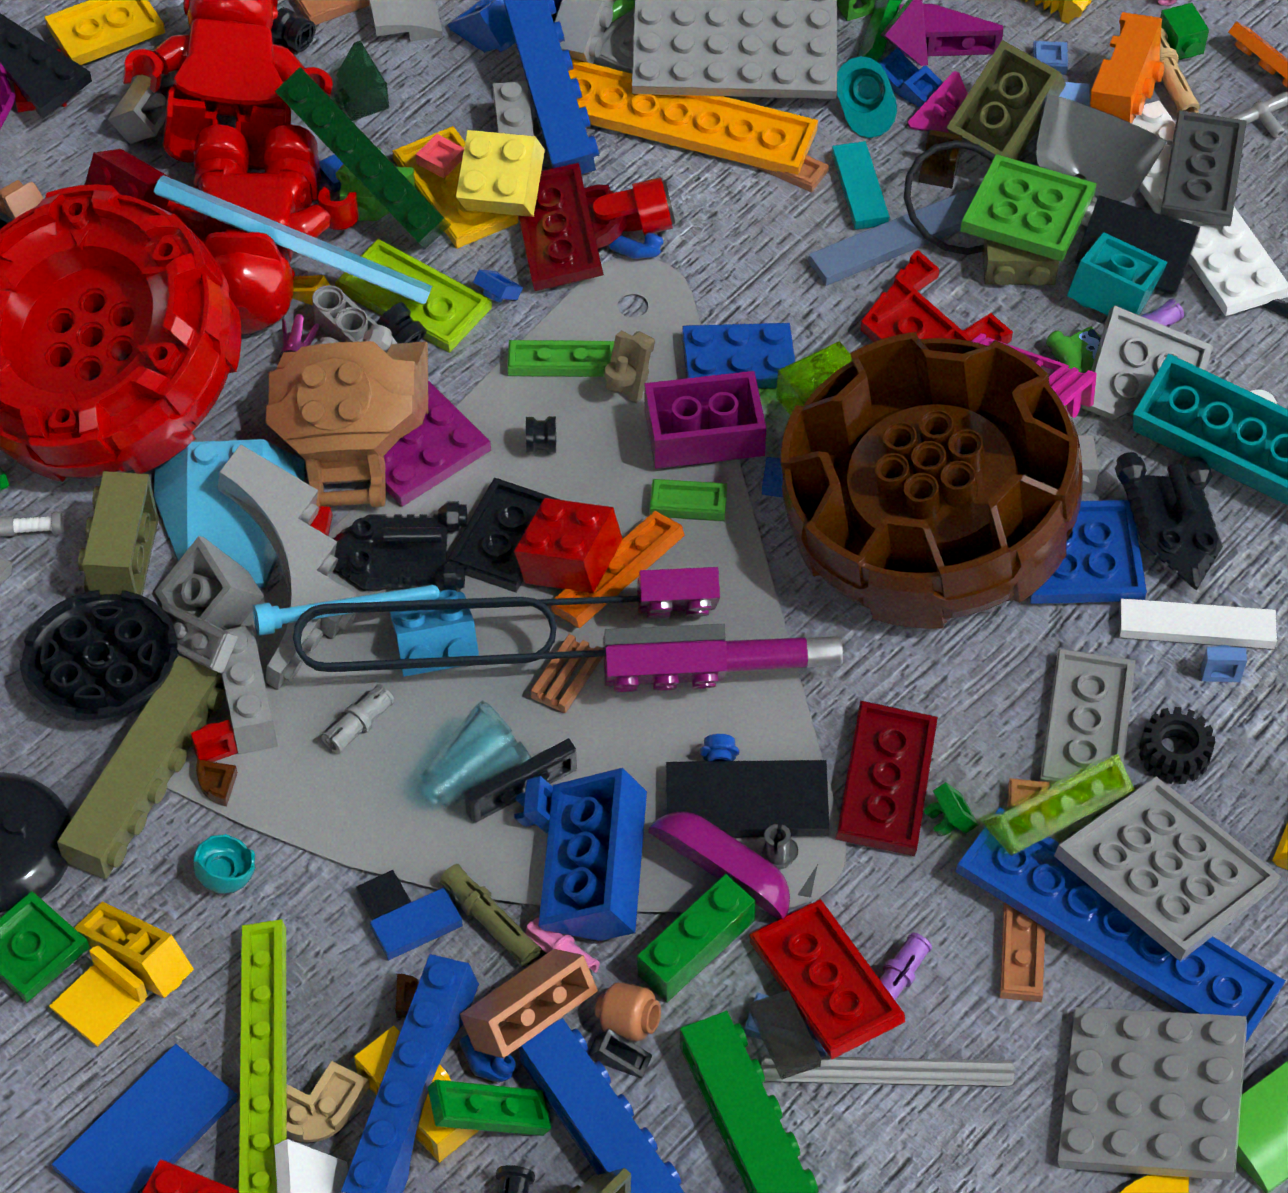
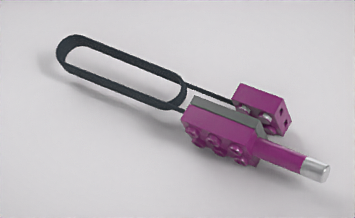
(631, 655)

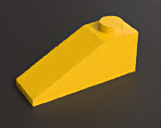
(138, 947)

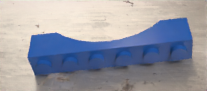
(430, 1025)

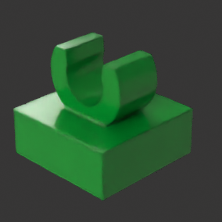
(954, 809)

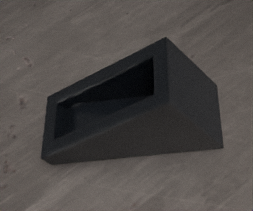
(619, 1053)

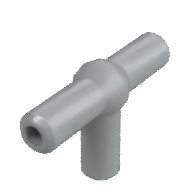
(1263, 111)

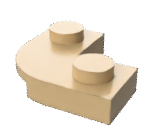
(327, 1107)

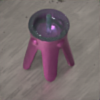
(292, 340)

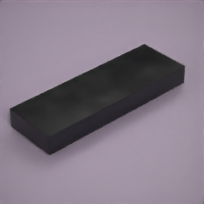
(502, 789)

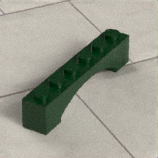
(362, 158)

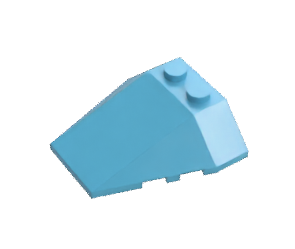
(194, 506)

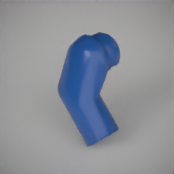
(638, 250)
(486, 1065)

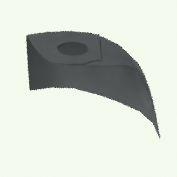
(1096, 145)

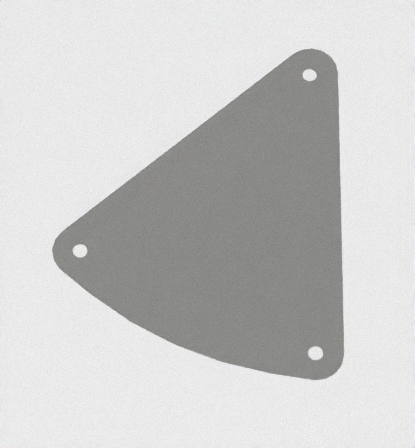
(367, 799)

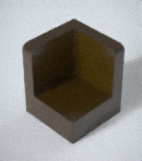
(942, 165)

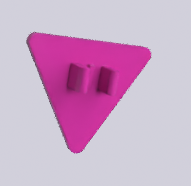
(941, 106)

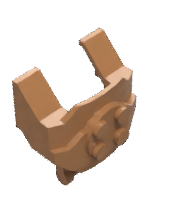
(346, 410)

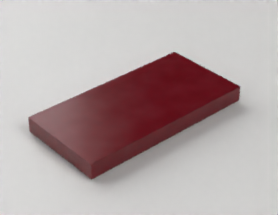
(887, 778)

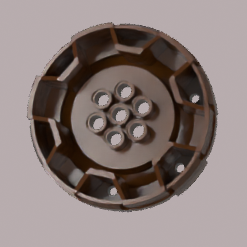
(961, 544)

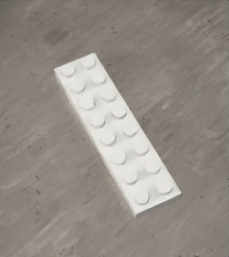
(1224, 257)

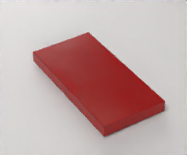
(827, 979)

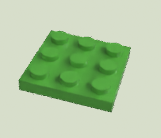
(1028, 207)

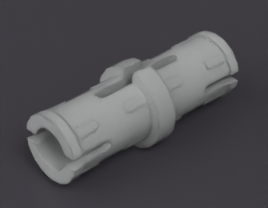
(358, 719)

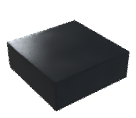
(382, 894)

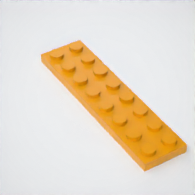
(696, 123)

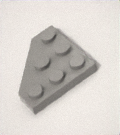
(1132, 355)

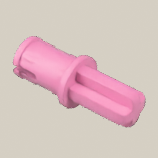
(552, 940)

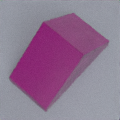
(908, 32)

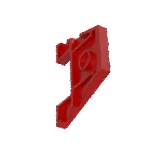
(907, 311)

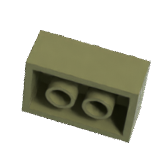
(1006, 102)
(119, 534)

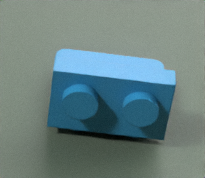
(435, 633)

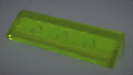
(1060, 804)

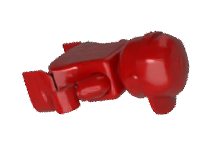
(223, 70)
(251, 261)

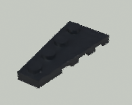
(39, 69)

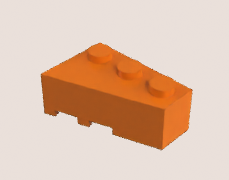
(1132, 70)

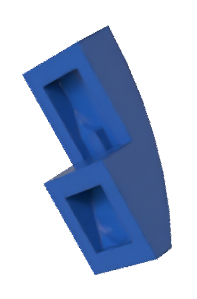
(909, 81)

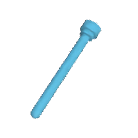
(269, 617)

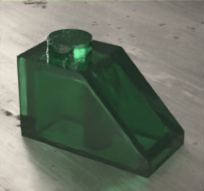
(360, 85)

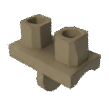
(629, 364)

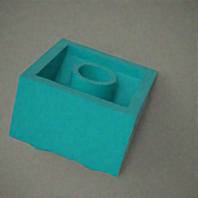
(1115, 276)

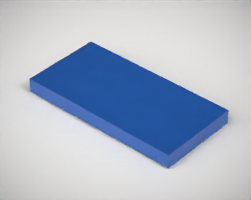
(149, 1122)

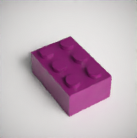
(704, 419)

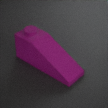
(958, 33)

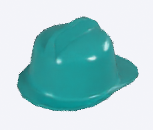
(866, 96)

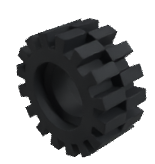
(1181, 727)

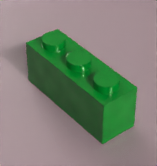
(696, 938)

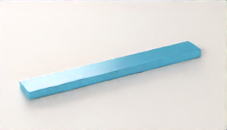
(293, 239)

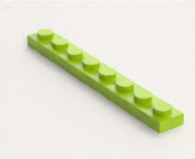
(262, 1054)

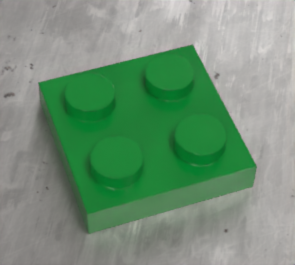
(36, 946)

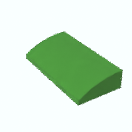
(1265, 1130)

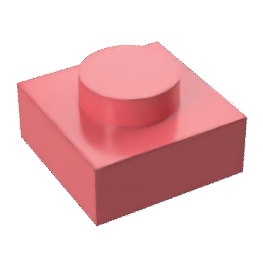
(440, 156)

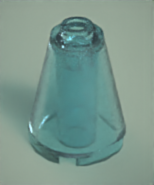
(471, 756)

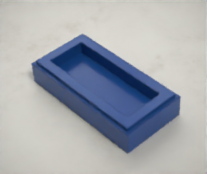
(416, 923)

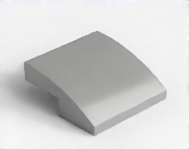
(412, 16)

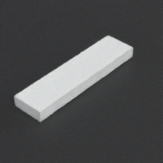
(1197, 623)

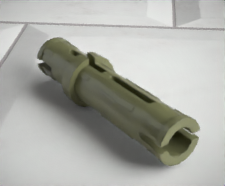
(478, 902)

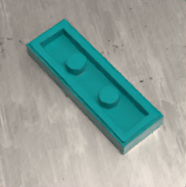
(860, 185)

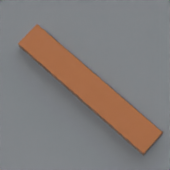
(1021, 937)

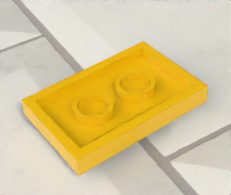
(103, 27)

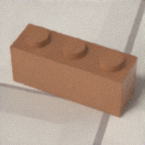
(528, 1003)

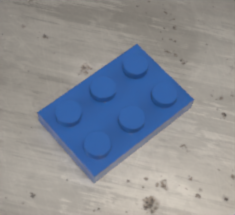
(738, 349)

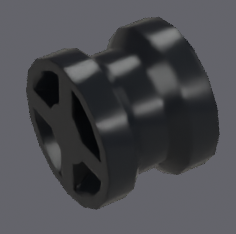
(541, 434)

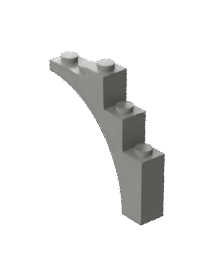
(284, 512)

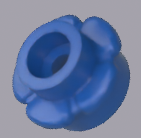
(719, 748)

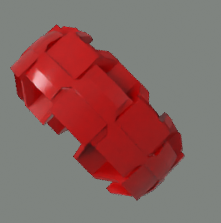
(140, 265)

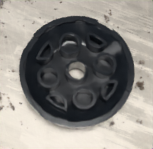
(98, 655)
(29, 832)

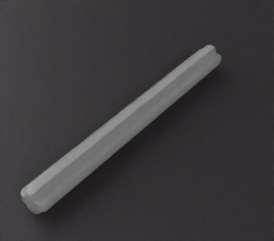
(901, 1071)

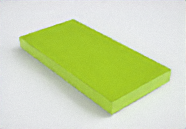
(450, 307)

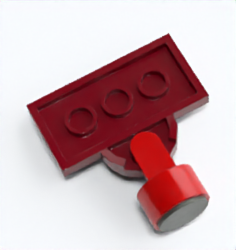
(578, 220)

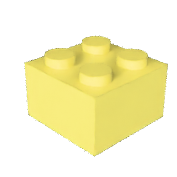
(500, 173)

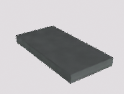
(1203, 168)

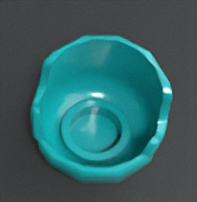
(223, 864)

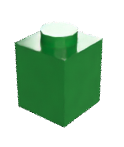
(1185, 30)

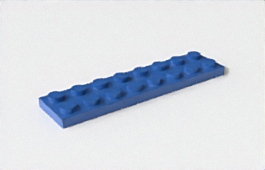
(1045, 890)

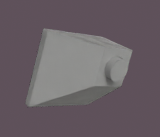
(210, 586)

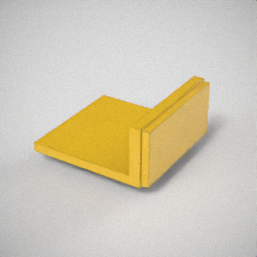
(100, 998)

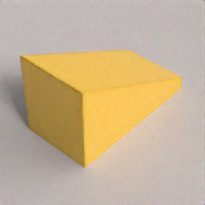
(306, 286)

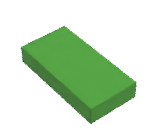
(689, 499)

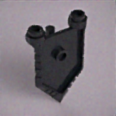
(1173, 514)
(402, 550)

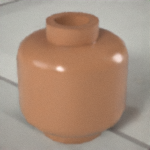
(628, 1011)

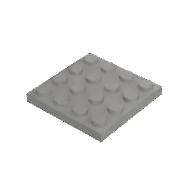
(1167, 867)
(1153, 1093)

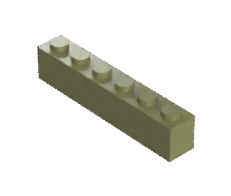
(141, 769)

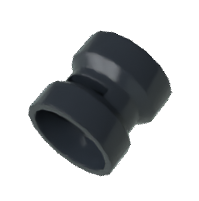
(293, 30)
(402, 326)

